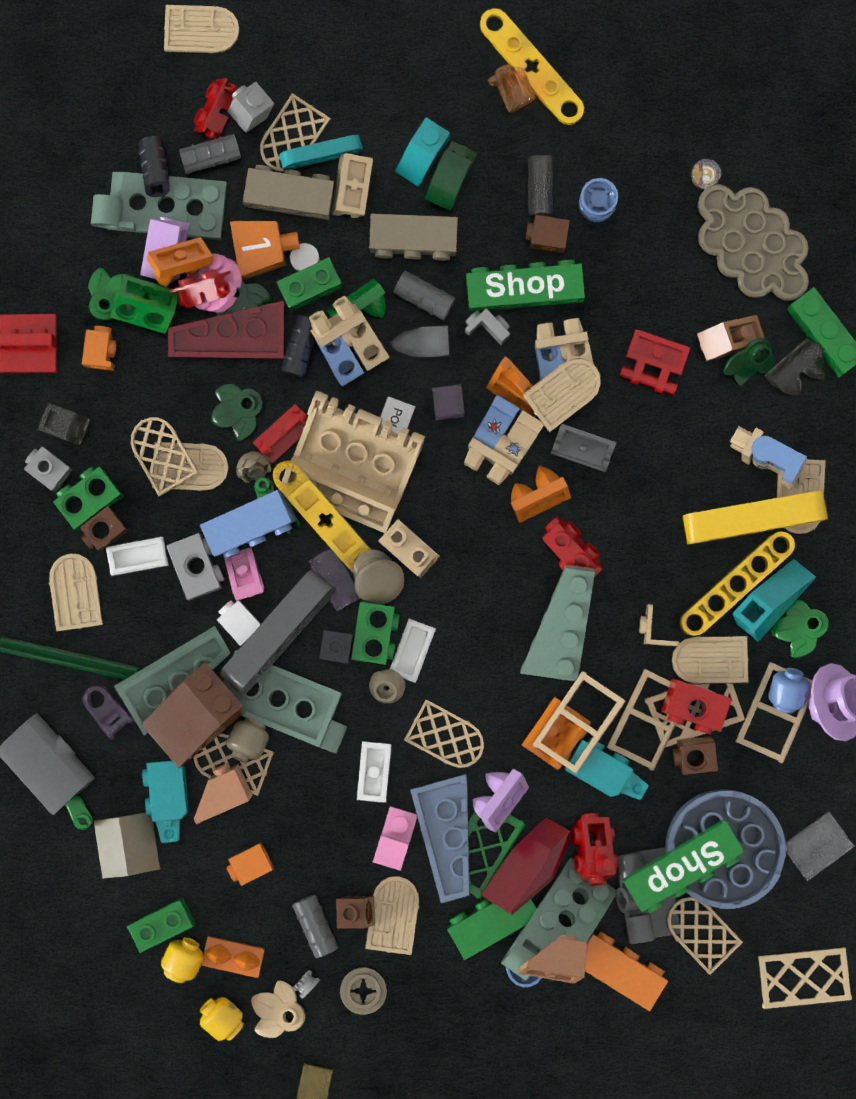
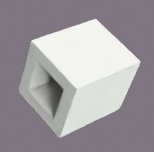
(238, 621)

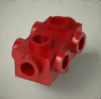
(569, 547)
(596, 858)

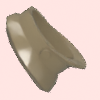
(377, 577)

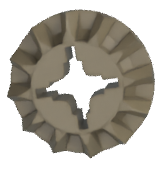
(353, 1000)

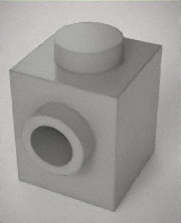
(250, 106)
(47, 468)

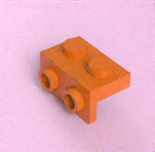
(560, 738)

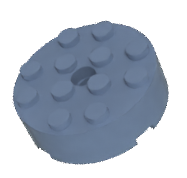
(756, 832)

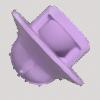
(834, 701)

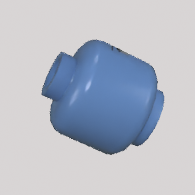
(789, 690)

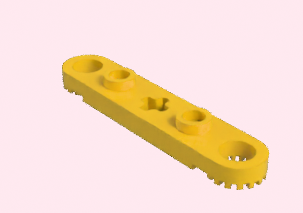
(517, 51)
(310, 504)

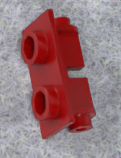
(219, 98)
(192, 290)
(282, 433)

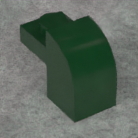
(450, 175)

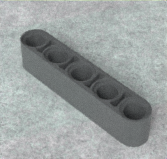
(277, 632)

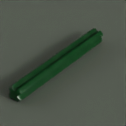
(67, 658)

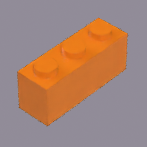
(624, 971)

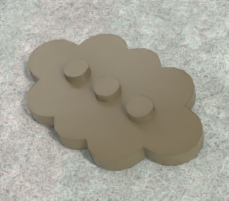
(753, 242)

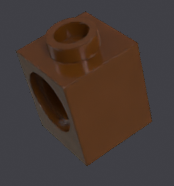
(548, 233)
(116, 529)
(705, 763)
(355, 911)

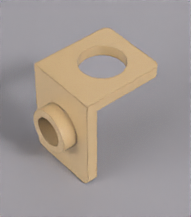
(645, 627)

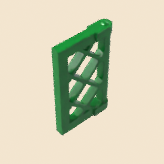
(506, 848)

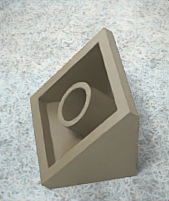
(126, 845)

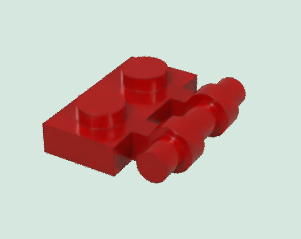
(658, 353)

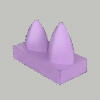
(508, 792)

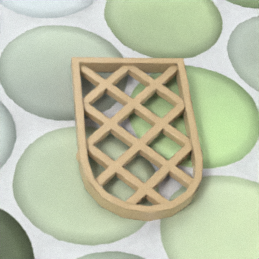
(282, 113)
(157, 447)
(453, 740)
(243, 765)
(681, 940)

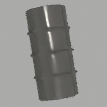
(210, 153)
(424, 295)
(315, 926)

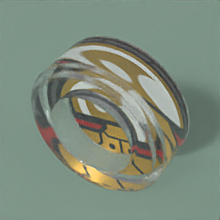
(706, 173)

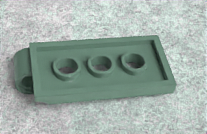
(116, 213)
(316, 729)

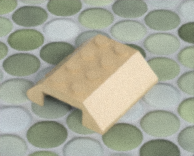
(356, 461)

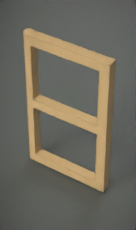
(756, 703)
(629, 710)
(597, 734)

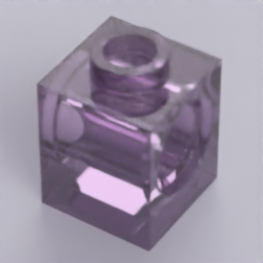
(448, 402)

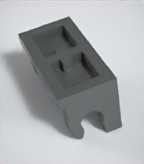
(583, 447)

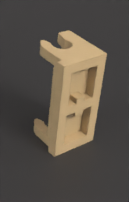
(352, 185)

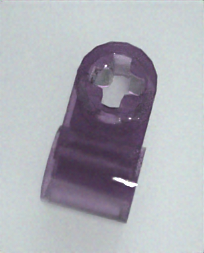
(107, 712)

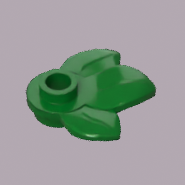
(102, 289)
(796, 628)

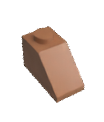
(729, 337)
(223, 792)
(559, 960)

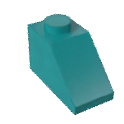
(422, 152)

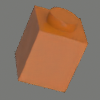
(249, 864)

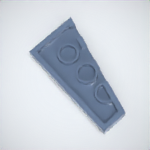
(444, 827)

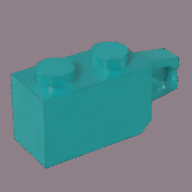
(607, 773)
(167, 798)

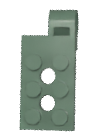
(545, 924)

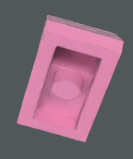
(244, 574)
(395, 838)

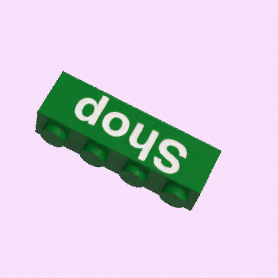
(525, 286)
(682, 866)

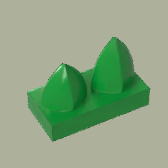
(368, 298)

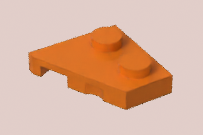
(510, 385)

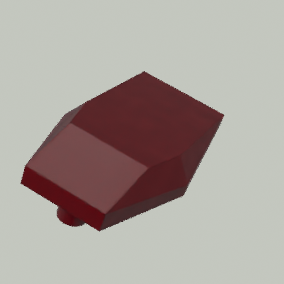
(528, 867)

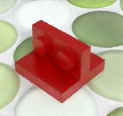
(28, 343)

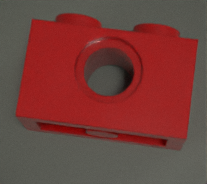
(713, 706)

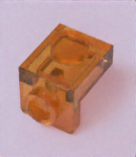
(513, 87)

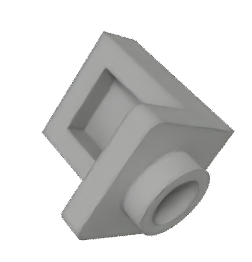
(494, 325)

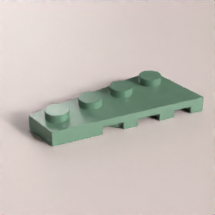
(561, 636)
(154, 683)

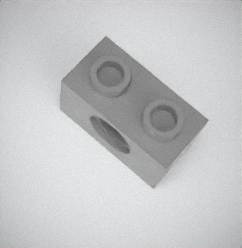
(182, 554)

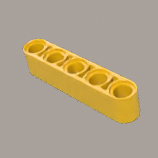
(755, 517)
(748, 575)

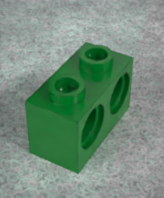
(309, 284)
(143, 304)
(90, 504)
(366, 632)
(161, 925)

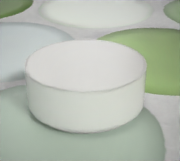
(304, 257)

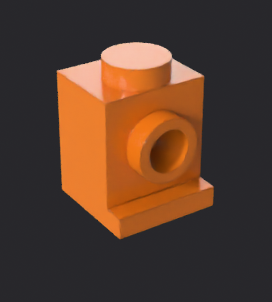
(99, 348)

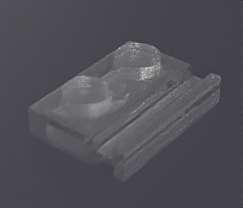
(818, 846)

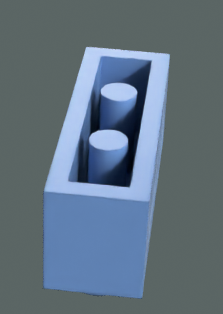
(249, 524)

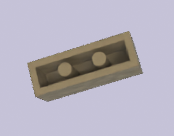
(289, 192)
(413, 236)

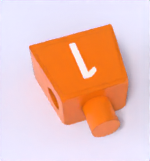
(261, 246)

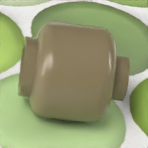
(247, 740)

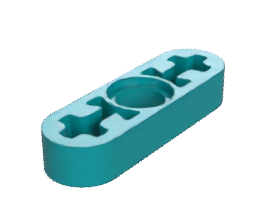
(320, 152)

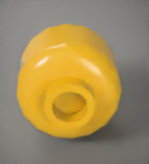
(182, 960)
(221, 1019)

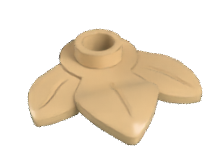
(273, 1010)

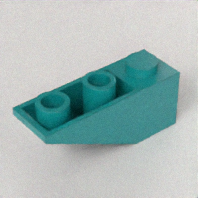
(772, 599)

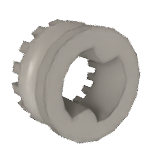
(305, 984)

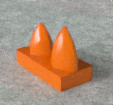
(179, 258)
(549, 493)
(233, 956)

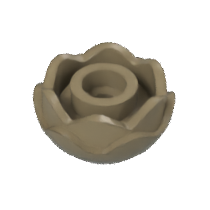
(253, 466)
(387, 678)

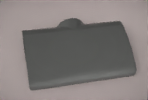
(45, 763)
(642, 925)

